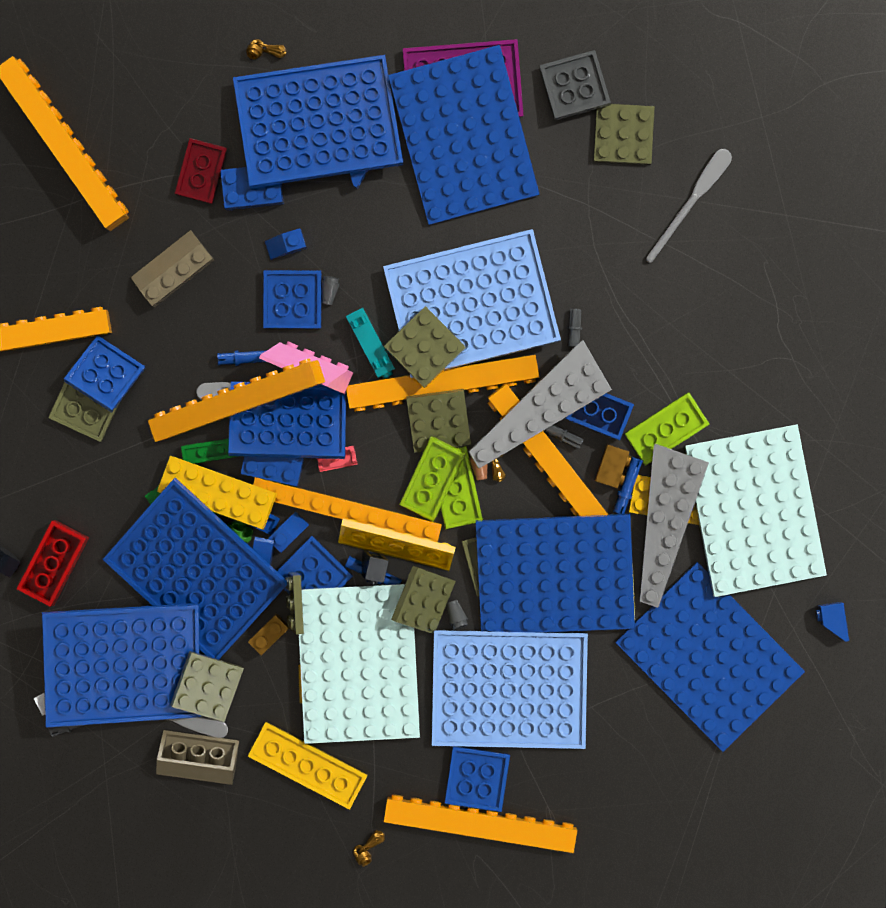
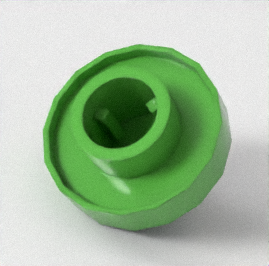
(242, 530)

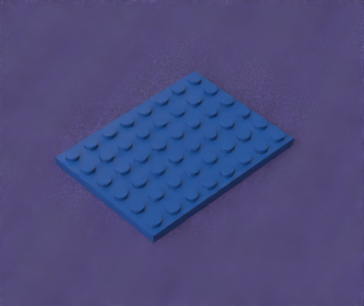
(317, 121)
(464, 134)
(191, 556)
(555, 573)
(710, 657)
(116, 663)

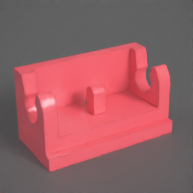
(330, 464)

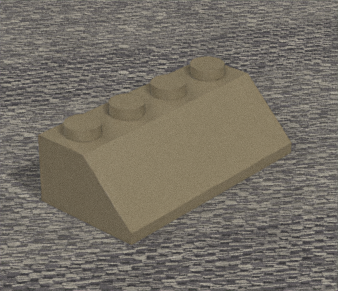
(172, 269)
(197, 757)

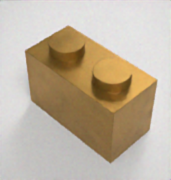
(612, 466)
(268, 634)

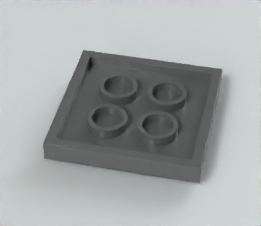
(575, 85)

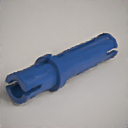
(239, 357)
(627, 487)
(356, 565)

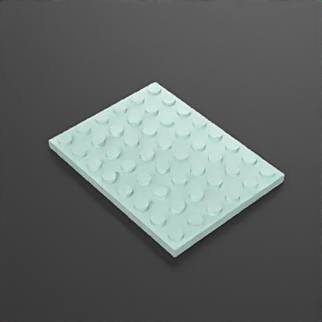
(757, 511)
(357, 666)

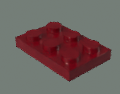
(201, 171)

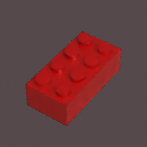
(52, 563)

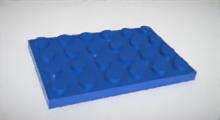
(292, 427)

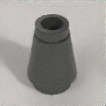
(329, 288)
(456, 615)

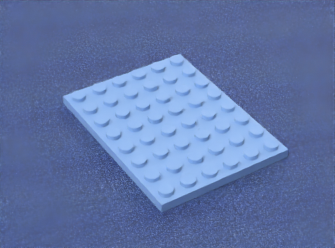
(483, 293)
(509, 689)

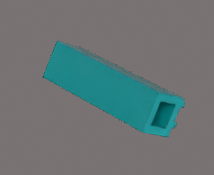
(371, 343)

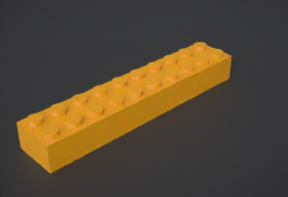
(61, 143)

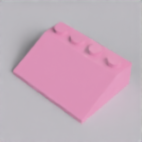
(282, 355)

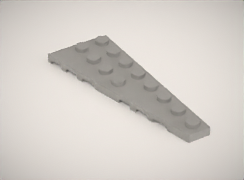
(560, 393)
(672, 497)

